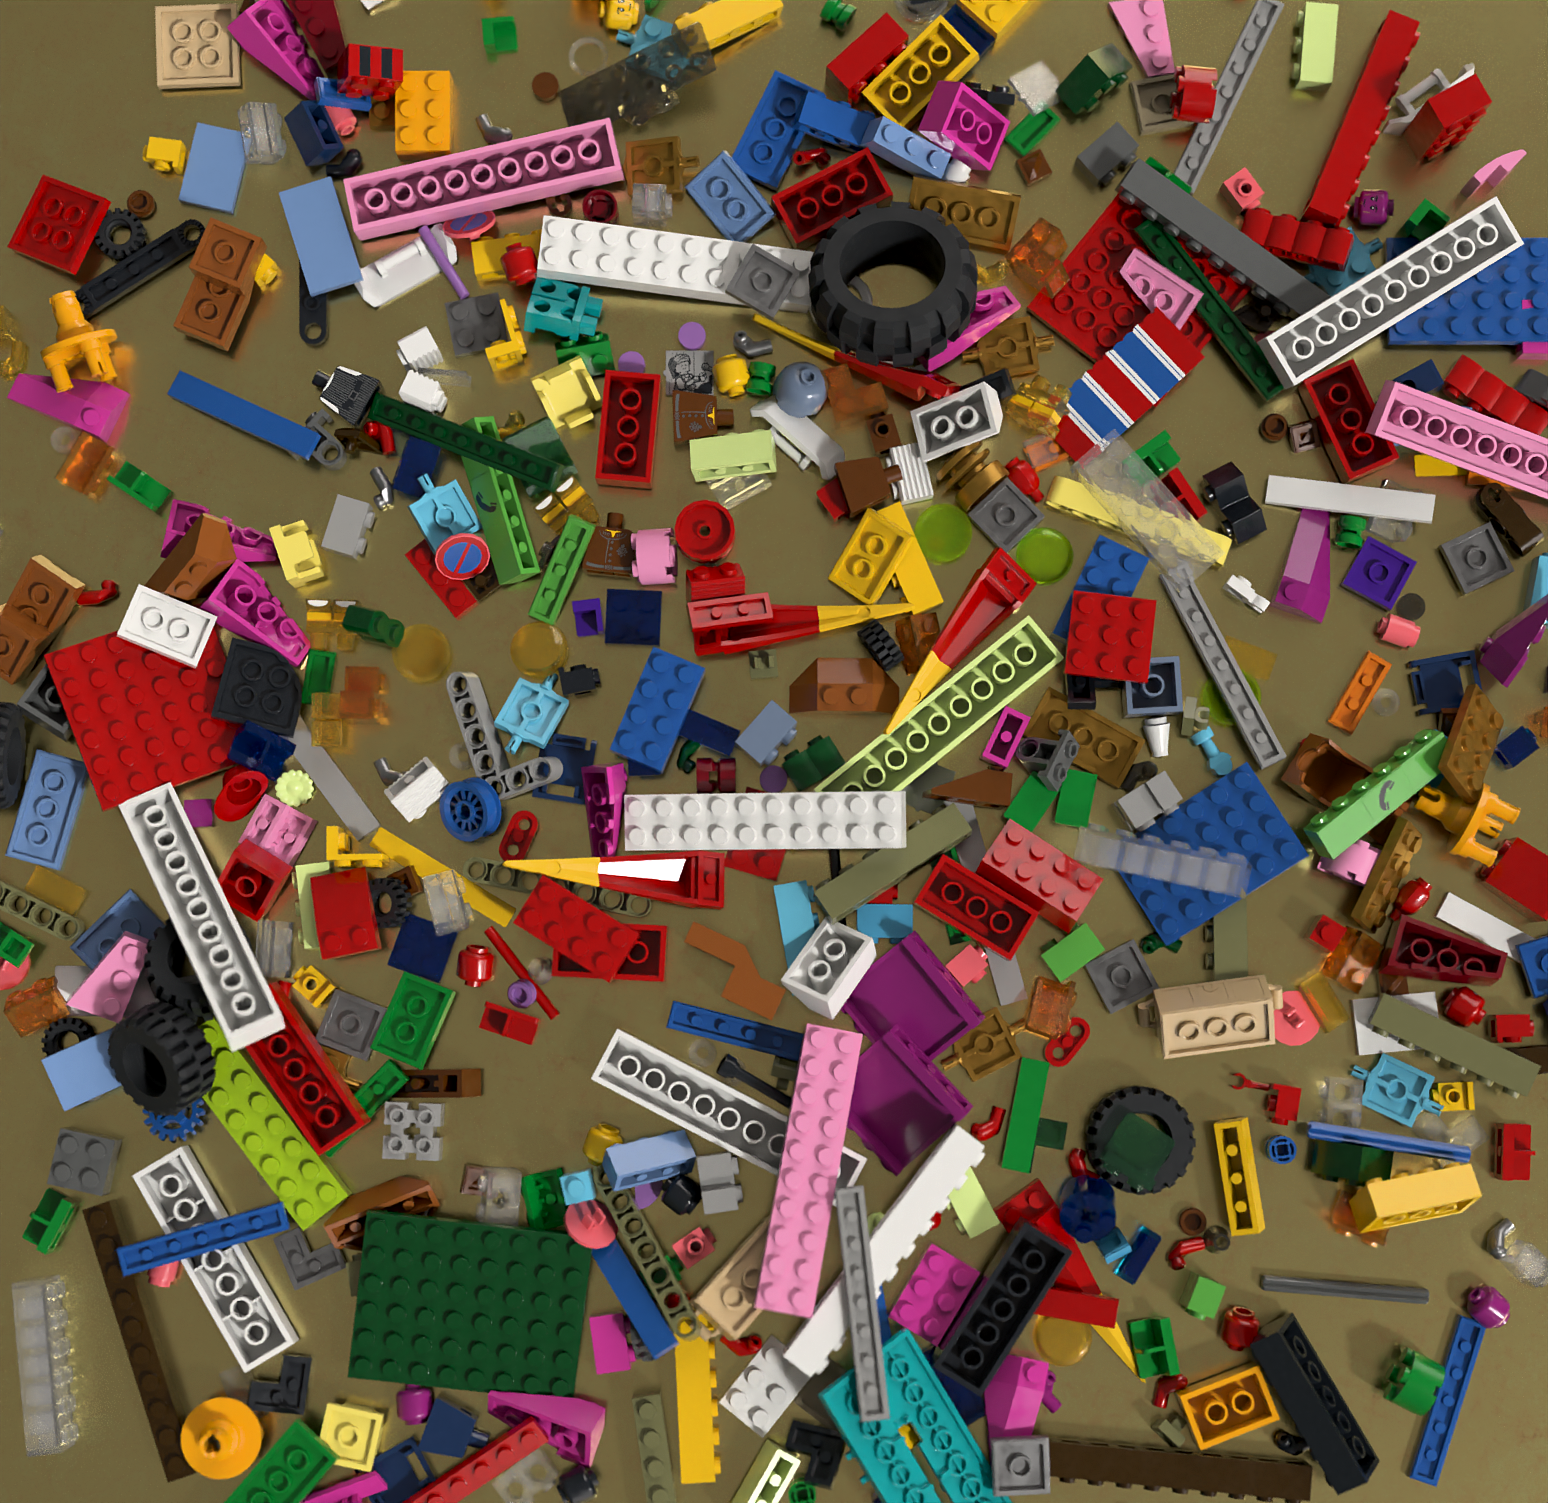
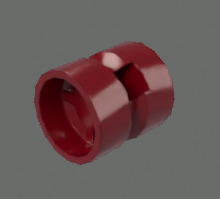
(600, 207)
(725, 775)

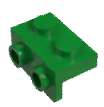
(592, 349)
(544, 1199)

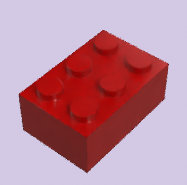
(865, 59)

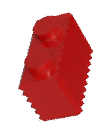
(714, 582)

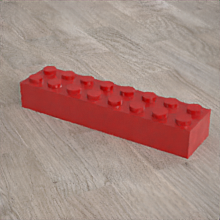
(1361, 120)

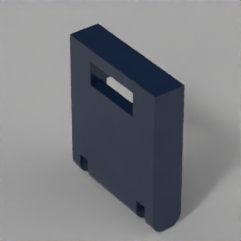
(1439, 680)
(573, 756)
(399, 1473)

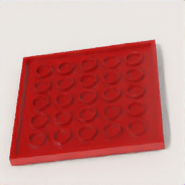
(1097, 301)
(141, 715)

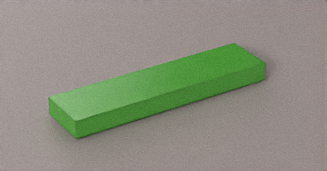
(561, 569)

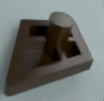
(1257, 315)
(357, 439)
(483, 583)

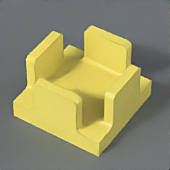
(567, 393)
(296, 553)
(353, 1434)

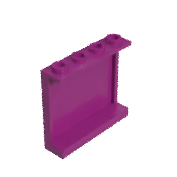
(917, 994)
(901, 1101)

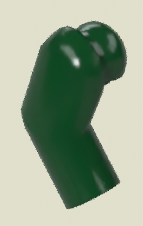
(686, 752)
(1154, 942)

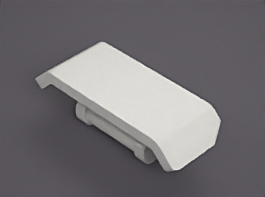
(1398, 125)
(403, 269)
(803, 434)

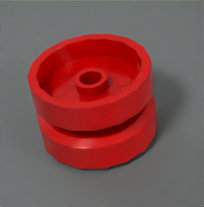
(708, 516)

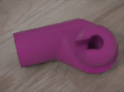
(1048, 1398)

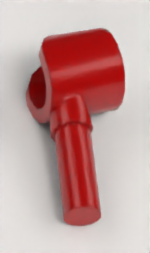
(1251, 1084)

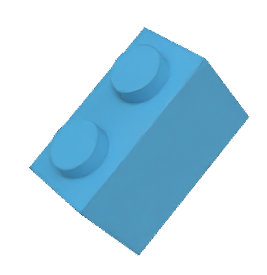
(885, 921)

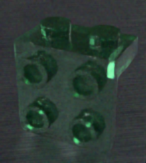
(544, 441)
(1136, 1151)

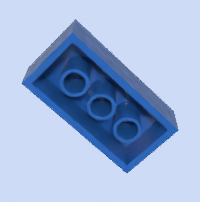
(1107, 570)
(657, 710)

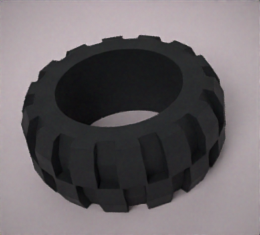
(893, 236)

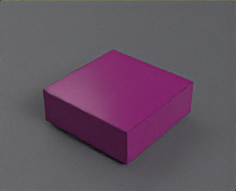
(199, 812)

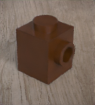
(882, 433)

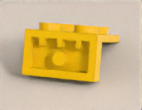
(503, 353)
(338, 842)

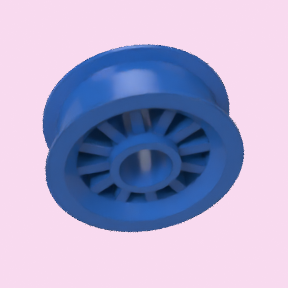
(470, 809)

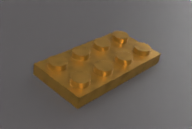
(977, 212)
(1471, 744)
(1104, 745)
(1386, 875)

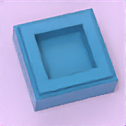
(1113, 1245)

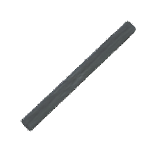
(1344, 1289)

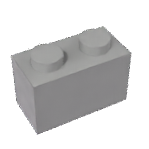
(348, 527)

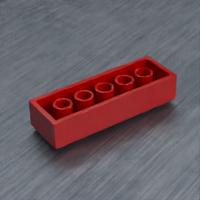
(307, 1080)

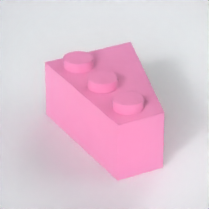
(113, 979)

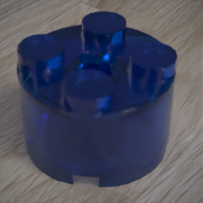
(1087, 1208)

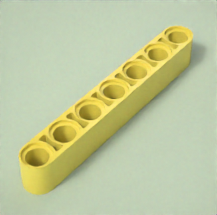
(1077, 500)

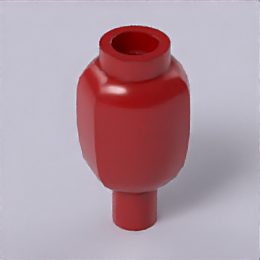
(1024, 478)
(1411, 898)

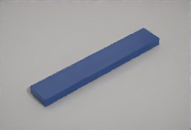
(244, 415)
(735, 1030)
(203, 1238)
(635, 1299)
(1444, 1413)

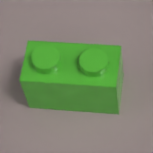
(1071, 951)
(1201, 1296)

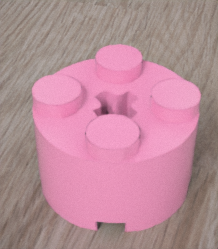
(655, 556)
(1353, 864)

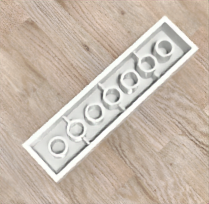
(224, 1277)

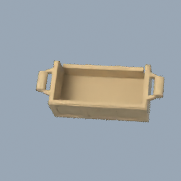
(1213, 1016)
(731, 1292)

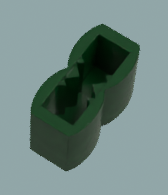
(373, 626)
(812, 764)

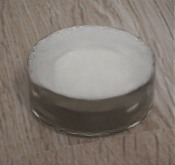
(1410, 606)

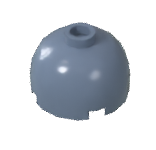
(800, 389)

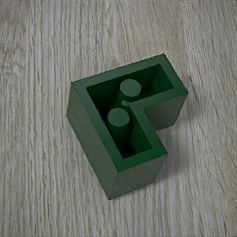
(1093, 76)
(1351, 1162)

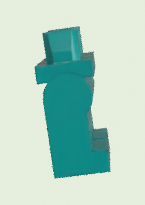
(562, 309)

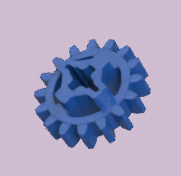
(160, 1123)

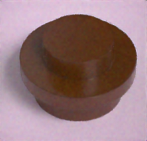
(140, 203)
(1274, 427)

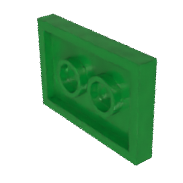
(413, 1020)

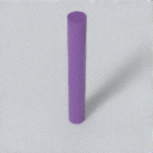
(443, 262)

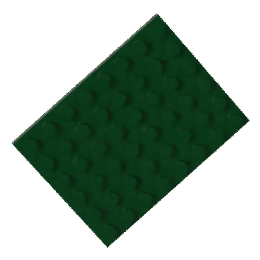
(469, 1305)

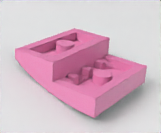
(1493, 172)
(279, 829)

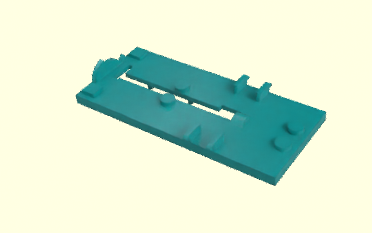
(881, 1451)

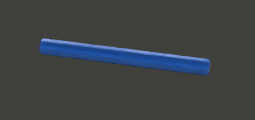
(1388, 1142)

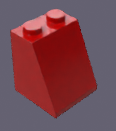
(1519, 878)

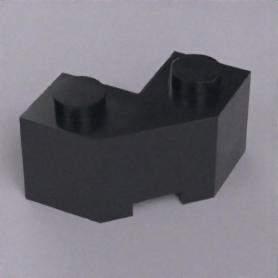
(1230, 498)

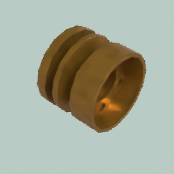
(972, 474)

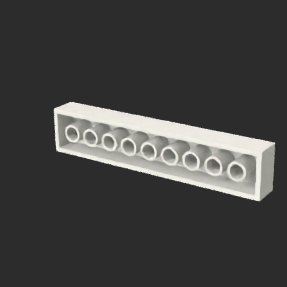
(655, 261)
(1390, 293)
(765, 821)
(202, 917)
(704, 1105)
(888, 1243)

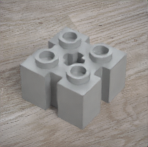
(1147, 801)
(425, 1144)
(718, 1182)

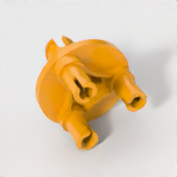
(76, 340)
(1465, 819)
(234, 1427)

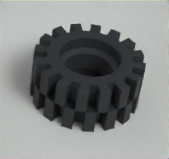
(115, 219)
(880, 645)
(398, 901)
(58, 1028)

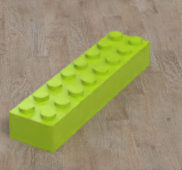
(270, 1135)

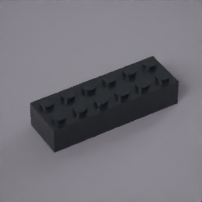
(1000, 1306)
(1314, 1404)

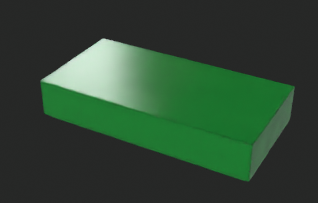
(1031, 132)
(318, 673)

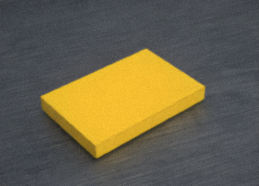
(871, 557)

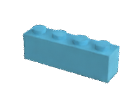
(795, 917)

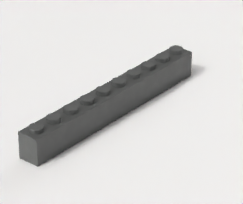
(1218, 241)

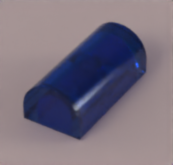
(1137, 1259)

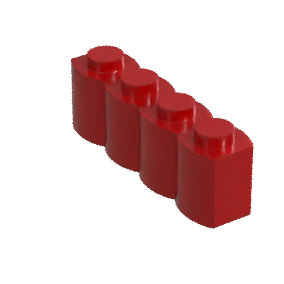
(1298, 240)
(1492, 396)

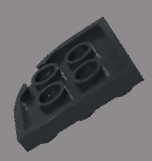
(258, 688)

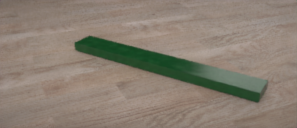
(1212, 309)
(466, 442)

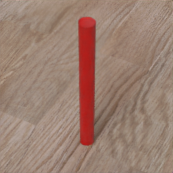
(520, 970)

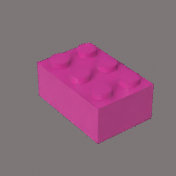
(964, 125)
(933, 1293)

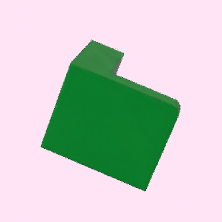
(499, 34)

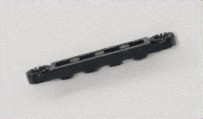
(138, 268)
(312, 312)

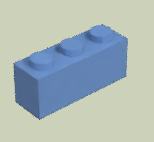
(905, 148)
(648, 1160)

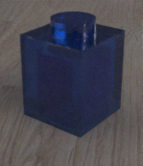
(1515, 747)

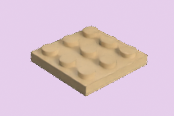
(196, 46)

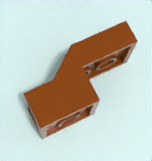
(222, 284)
(34, 616)
(1326, 772)
(744, 984)

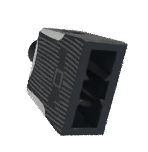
(347, 393)

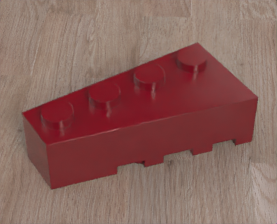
(322, 29)
(1436, 954)

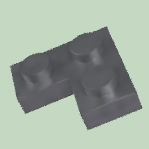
(302, 1264)

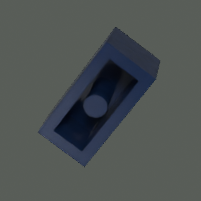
(313, 133)

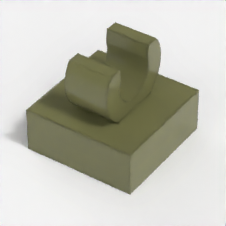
(763, 664)
(1193, 715)
(785, 1070)
(1170, 1430)

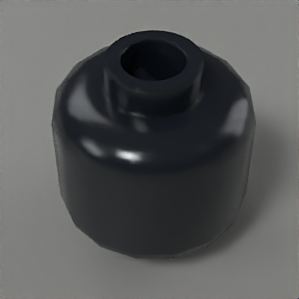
(681, 1194)
(578, 1485)

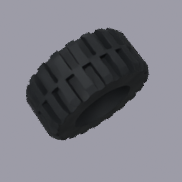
(11, 752)
(166, 987)
(161, 1058)
(1153, 1103)

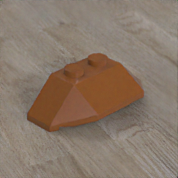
(196, 561)
(844, 687)
(398, 1195)

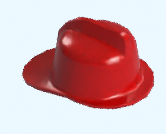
(239, 793)

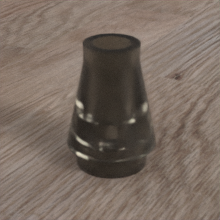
(1210, 1237)

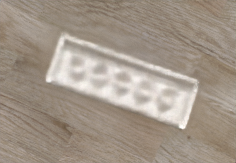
(1146, 510)
(1163, 862)
(44, 1365)

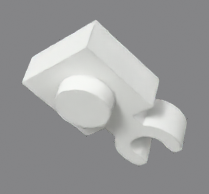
(1242, 590)

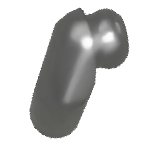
(491, 133)
(749, 346)
(384, 486)
(386, 774)
(1496, 1237)

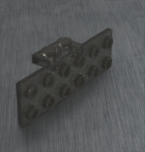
(641, 82)

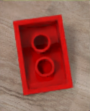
(344, 914)

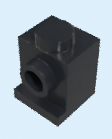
(579, 680)

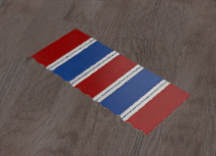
(1126, 383)

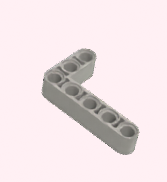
(491, 742)

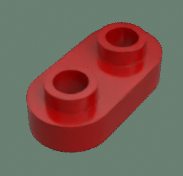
(516, 836)
(1069, 1044)

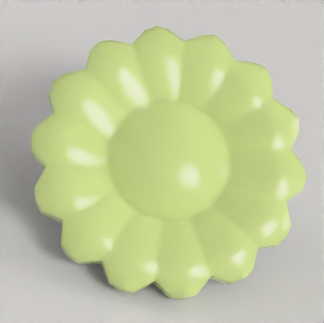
(294, 787)

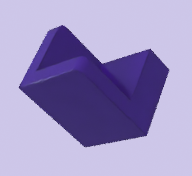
(588, 617)

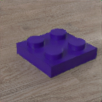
(1378, 573)

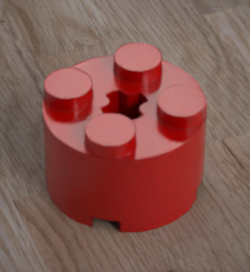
(1194, 94)

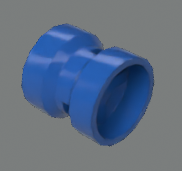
(1275, 1148)

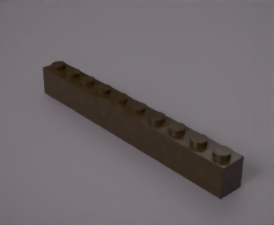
(140, 1338)
(1180, 1470)

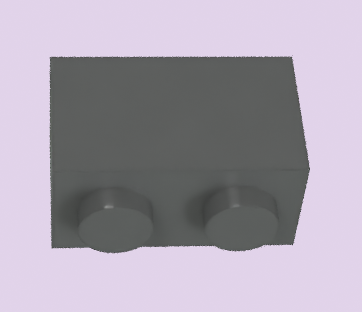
(1106, 155)

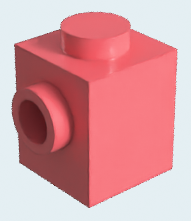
(1242, 191)
(968, 965)
(695, 1246)

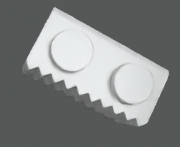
(419, 350)
(423, 393)
(916, 480)
(417, 789)

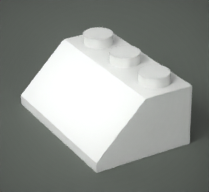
(957, 421)
(830, 967)

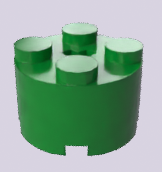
(1414, 1382)

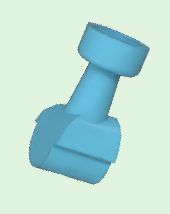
(1218, 762)

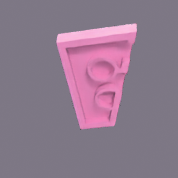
(1147, 33)
(1160, 287)

